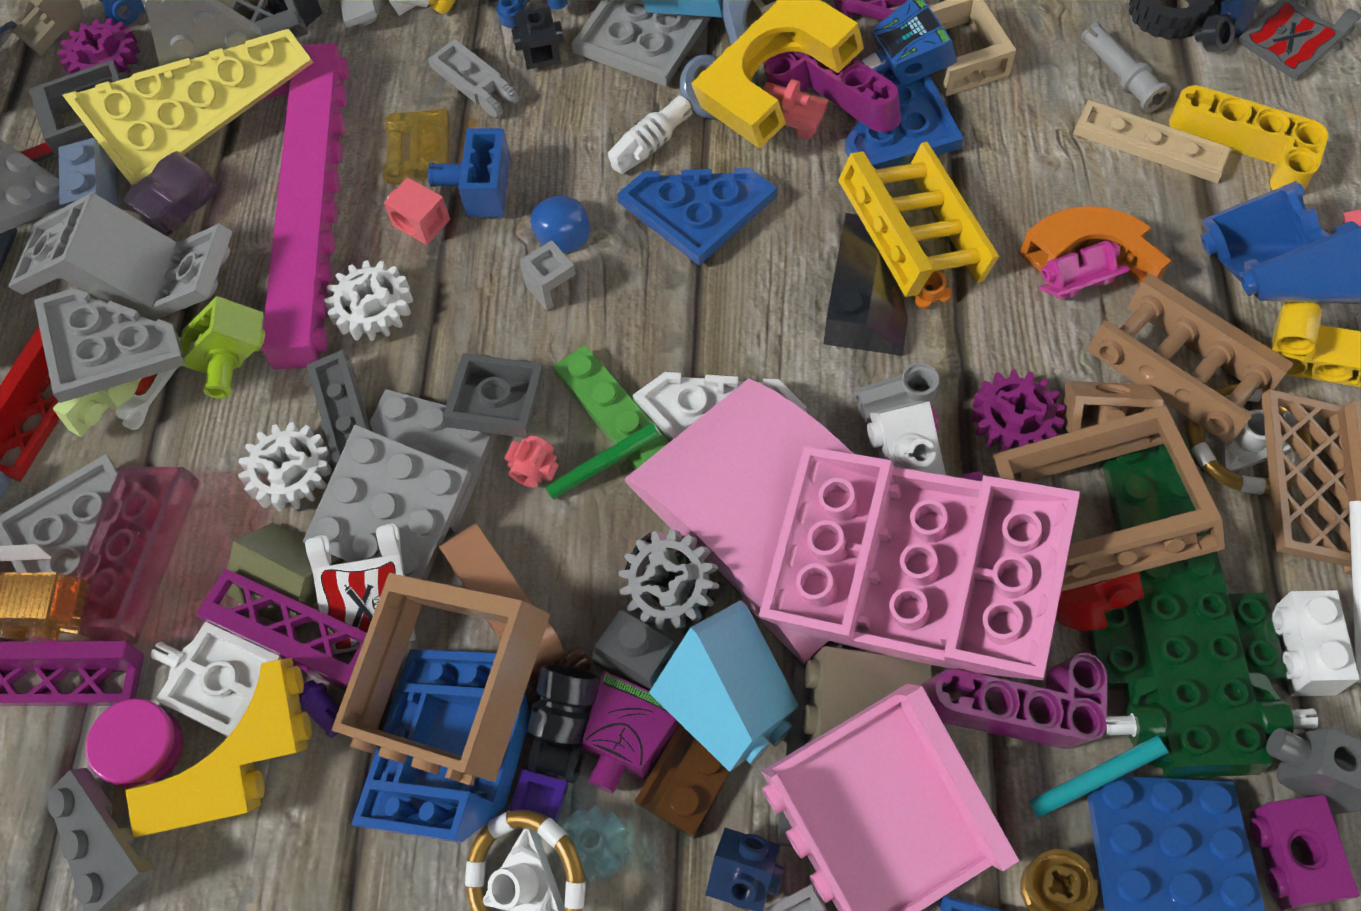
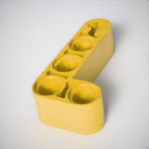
(1255, 131)
(1316, 349)

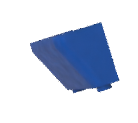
(1284, 252)

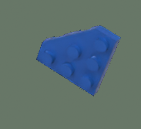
(922, 120)
(697, 208)

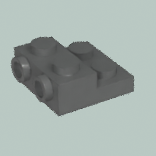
(494, 395)

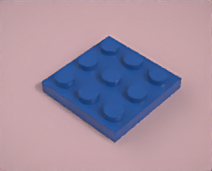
(1172, 846)

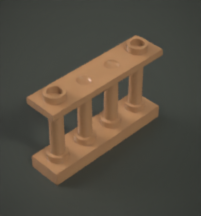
(1205, 334)

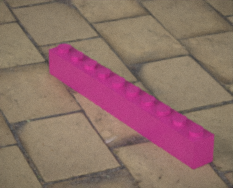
(306, 212)

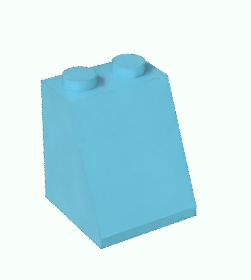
(728, 688)

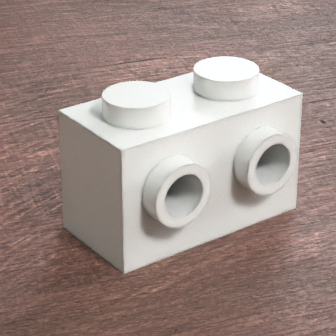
(1314, 643)

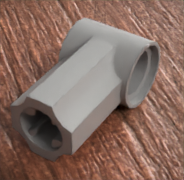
(898, 390)

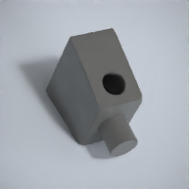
(633, 651)
(1320, 764)

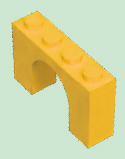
(786, 27)

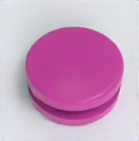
(134, 743)

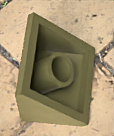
(276, 561)

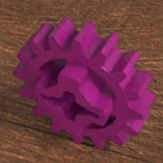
(97, 45)
(1016, 411)

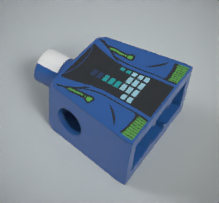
(911, 44)

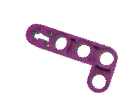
(854, 89)
(1012, 700)

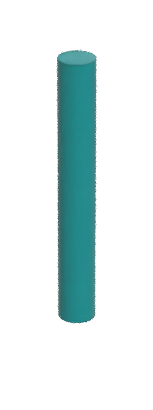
(1098, 776)

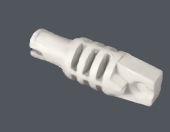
(648, 135)

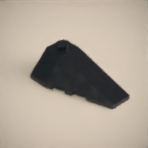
(865, 299)

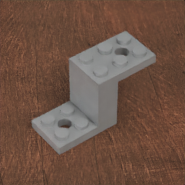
(121, 258)

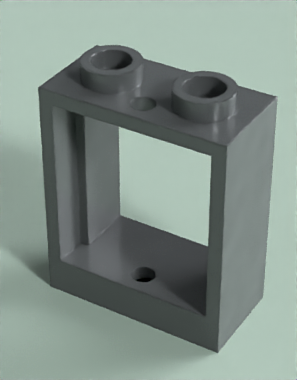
(50, 103)

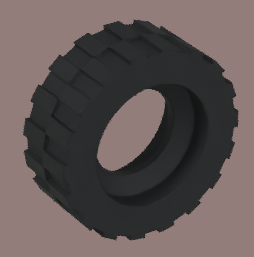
(1169, 21)

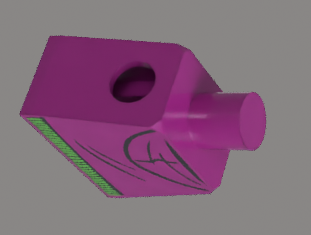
(625, 732)

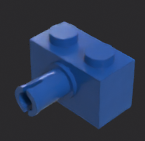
(481, 175)

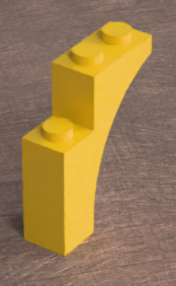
(227, 779)

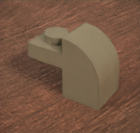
(48, 22)

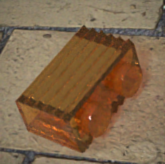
(40, 605)

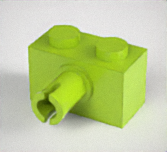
(220, 342)

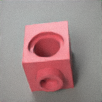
(417, 210)

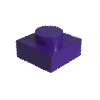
(540, 794)

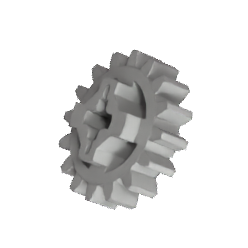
(675, 596)

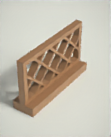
(1343, 447)

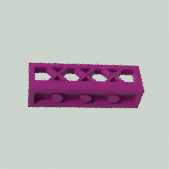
(268, 637)
(62, 659)

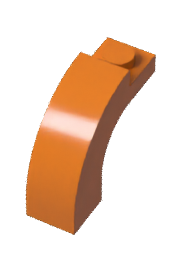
(1088, 225)

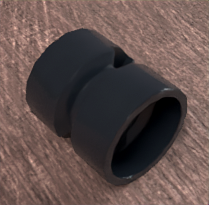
(563, 704)

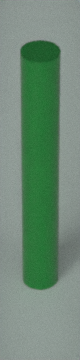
(603, 460)

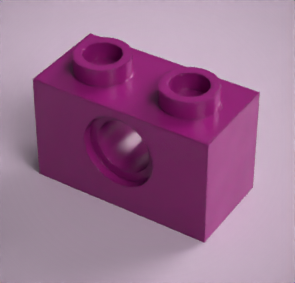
(1310, 825)

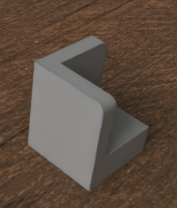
(546, 270)

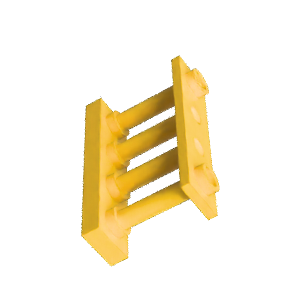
(898, 240)

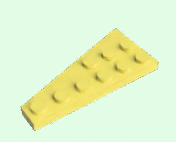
(184, 100)

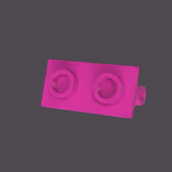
(1067, 276)

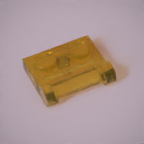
(428, 143)

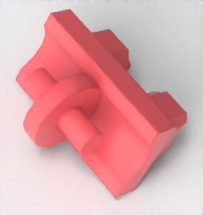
(799, 109)

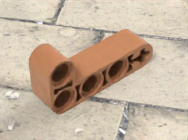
(483, 570)

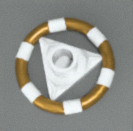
(1244, 451)
(525, 876)

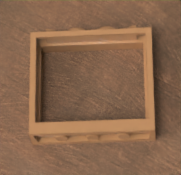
(1137, 546)
(382, 657)

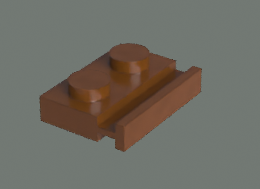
(683, 784)

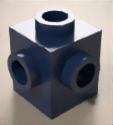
(744, 870)

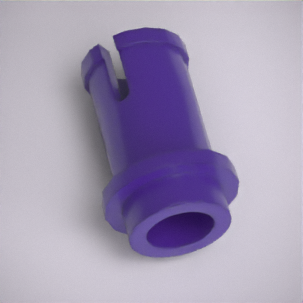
(319, 706)

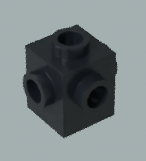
(538, 38)

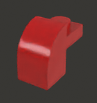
(1085, 606)

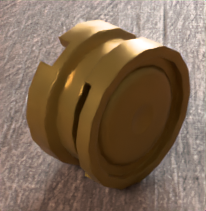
(1058, 883)

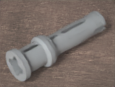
(1134, 76)

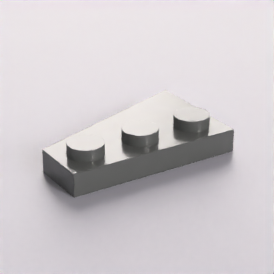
(95, 847)

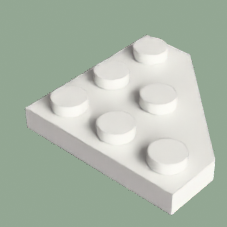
(680, 401)

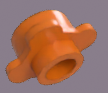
(939, 291)

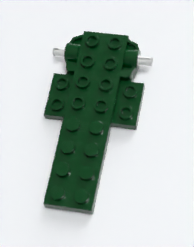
(1188, 651)

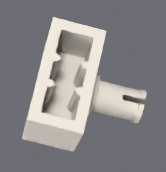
(907, 437)

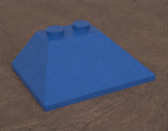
(437, 708)

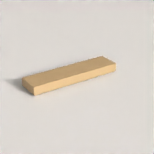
(1153, 141)

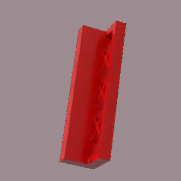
(21, 398)

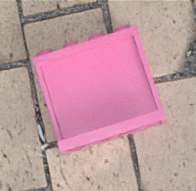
(887, 809)

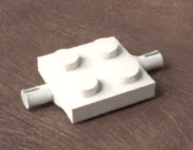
(212, 677)

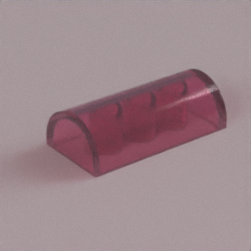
(132, 549)

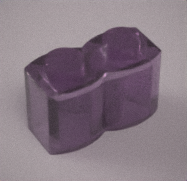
(171, 193)

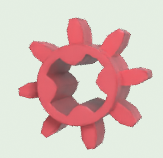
(531, 461)

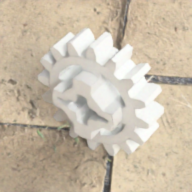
(368, 300)
(285, 466)

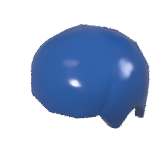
(562, 221)

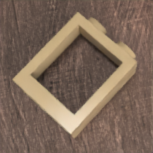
(987, 63)

